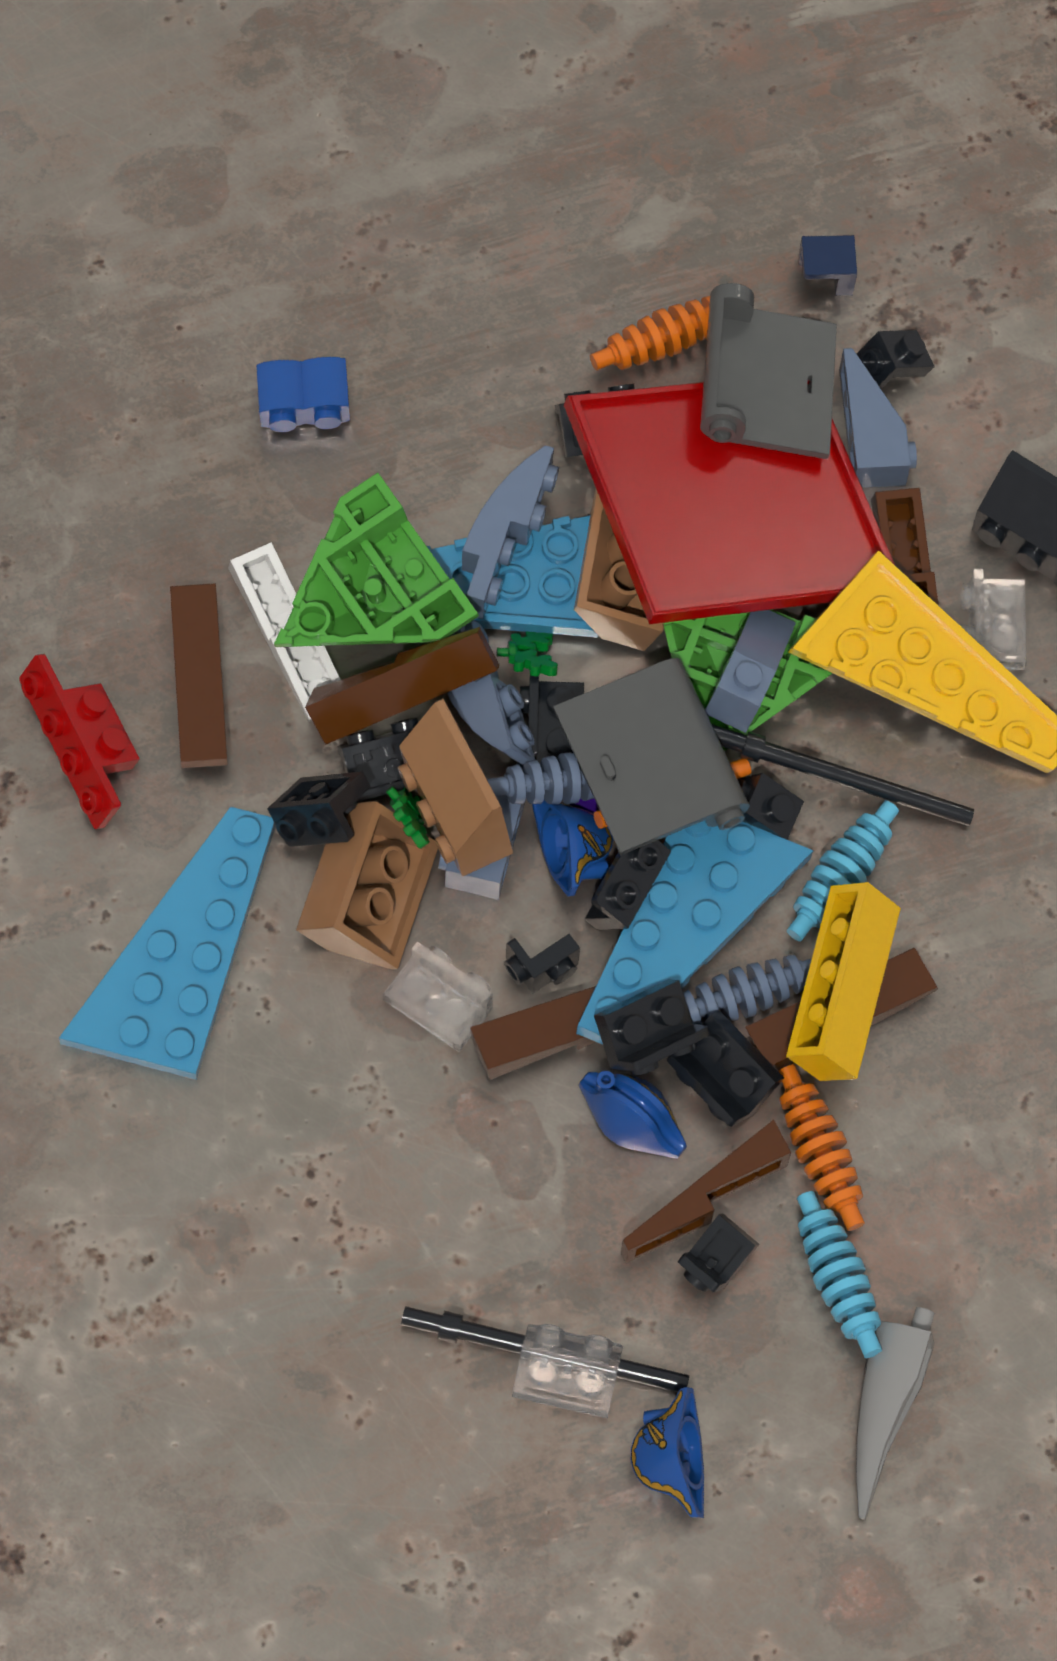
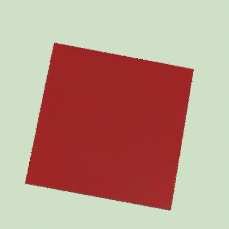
(716, 521)

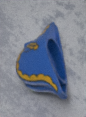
(572, 844)
(633, 1113)
(670, 1453)

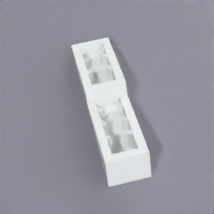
(270, 600)

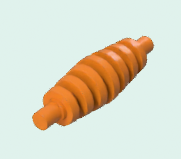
(656, 336)
(821, 1147)

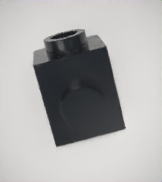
(895, 356)
(770, 804)
(551, 965)
(717, 1255)

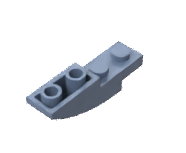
(503, 522)
(494, 712)

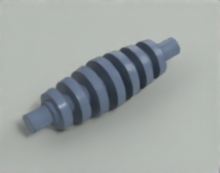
(549, 781)
(745, 990)

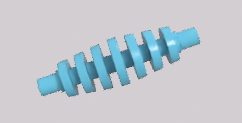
(846, 863)
(839, 1274)

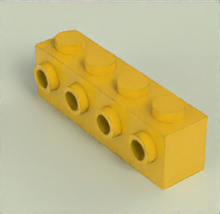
(843, 982)

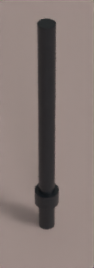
(754, 747)
(452, 1327)

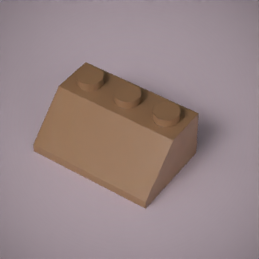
(606, 591)
(453, 792)
(368, 889)

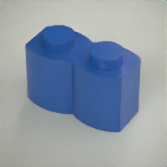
(303, 393)

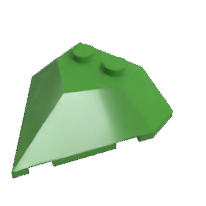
(374, 580)
(705, 650)

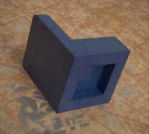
(830, 259)

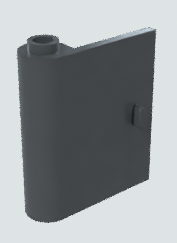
(761, 373)
(659, 749)

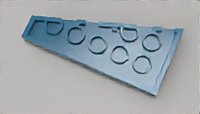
(537, 584)
(693, 909)
(172, 975)

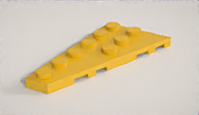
(913, 653)

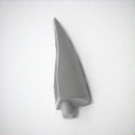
(887, 1394)

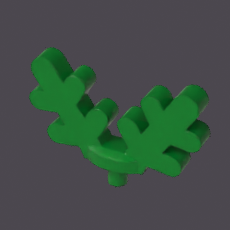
(523, 653)
(409, 815)

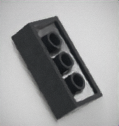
(1022, 514)

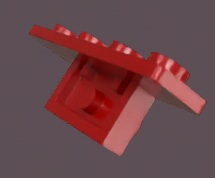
(83, 735)

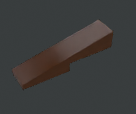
(903, 529)
(198, 675)
(396, 687)
(903, 984)
(531, 1034)
(692, 1209)

